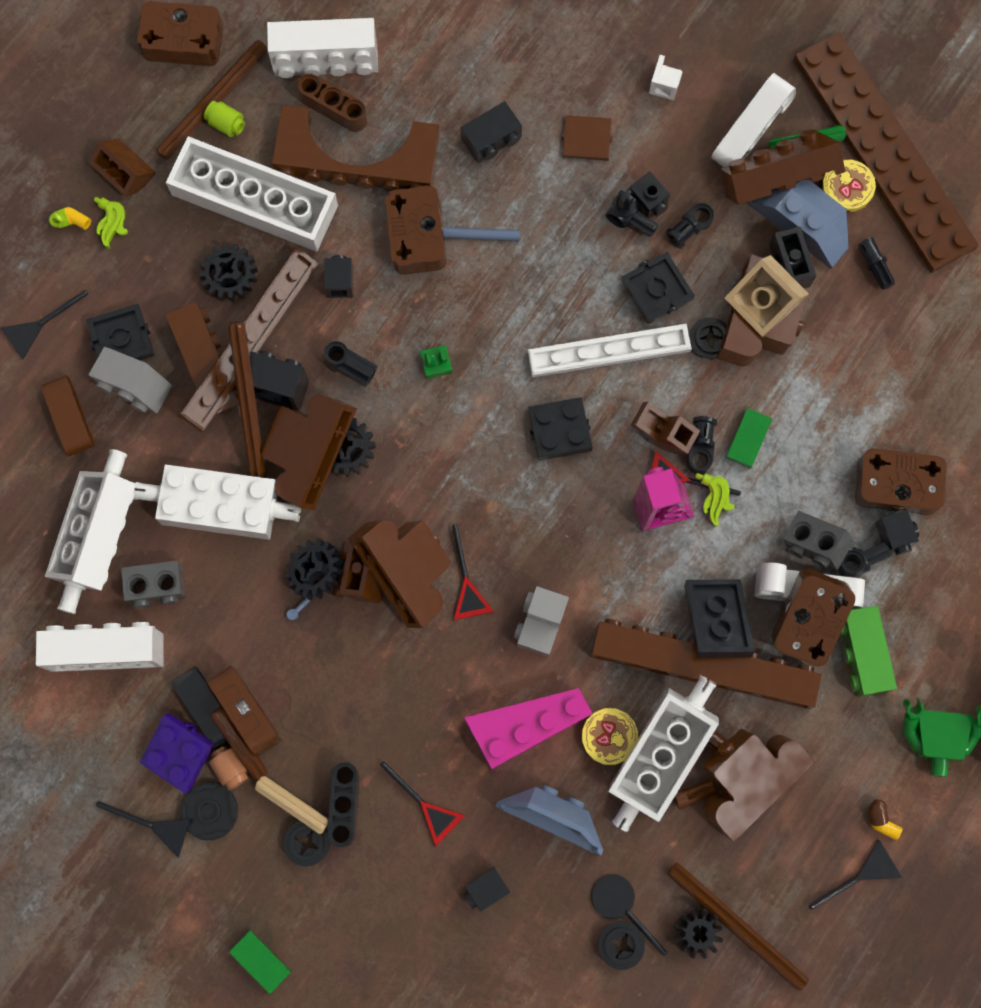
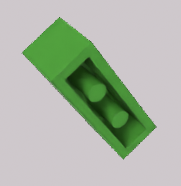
(867, 653)

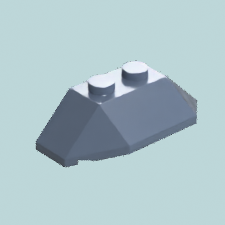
(816, 212)
(554, 815)

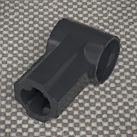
(351, 365)

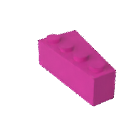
(661, 499)
(519, 727)

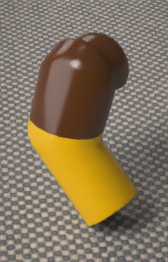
(880, 822)

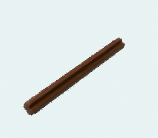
(217, 93)
(246, 399)
(738, 926)

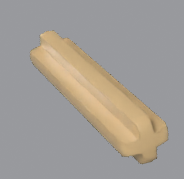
(292, 804)

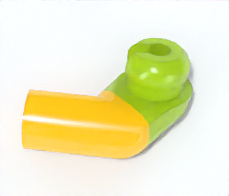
(67, 217)

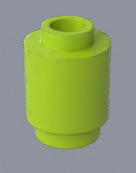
(224, 118)

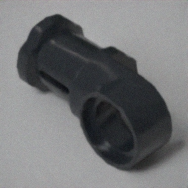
(689, 225)
(703, 444)

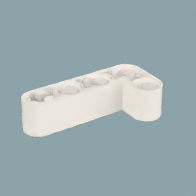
(769, 101)
(776, 583)

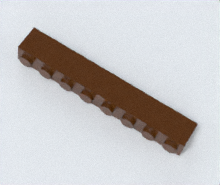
(678, 659)

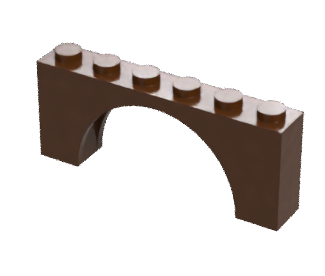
(301, 157)

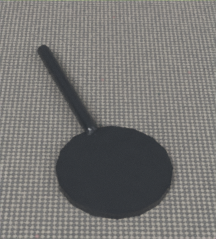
(615, 898)

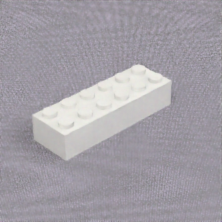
(252, 194)

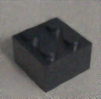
(278, 380)

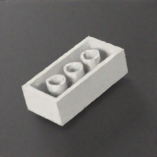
(323, 47)
(99, 648)

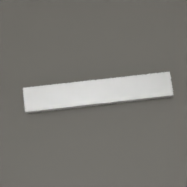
(609, 350)

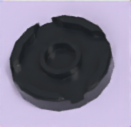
(211, 811)

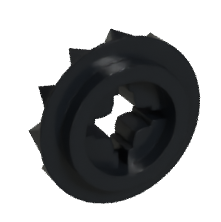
(700, 331)
(293, 847)
(625, 959)

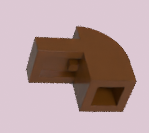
(665, 431)

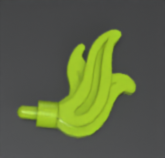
(112, 222)
(717, 498)

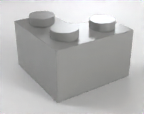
(131, 379)
(542, 622)

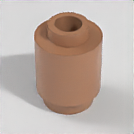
(228, 768)

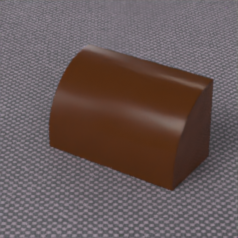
(121, 166)

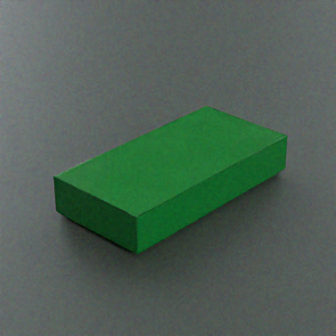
(749, 438)
(260, 962)

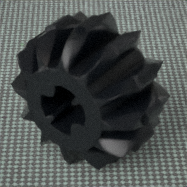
(688, 933)

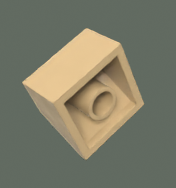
(766, 295)

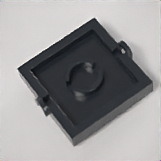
(657, 287)
(121, 331)
(560, 428)

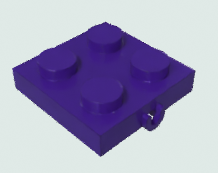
(177, 752)

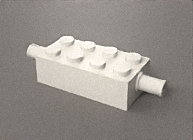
(217, 502)
(91, 530)
(664, 754)

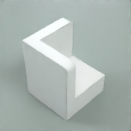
(665, 80)

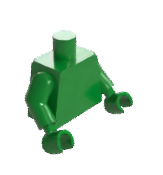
(940, 735)

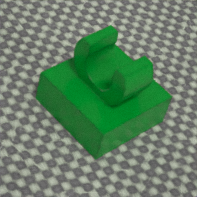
(436, 362)

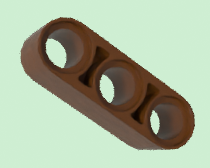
(327, 92)
(67, 415)

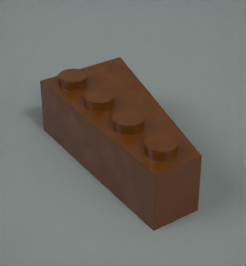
(782, 166)
(198, 346)

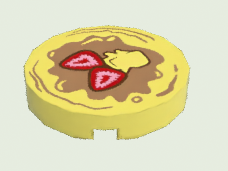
(850, 189)
(609, 736)

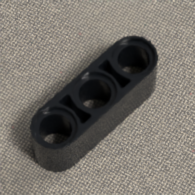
(200, 702)
(337, 791)

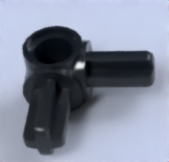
(625, 212)
(864, 559)

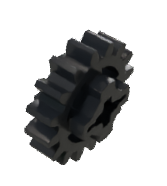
(227, 283)
(356, 447)
(313, 572)

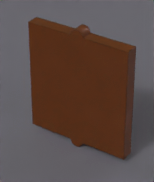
(587, 137)

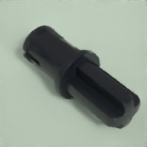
(876, 263)

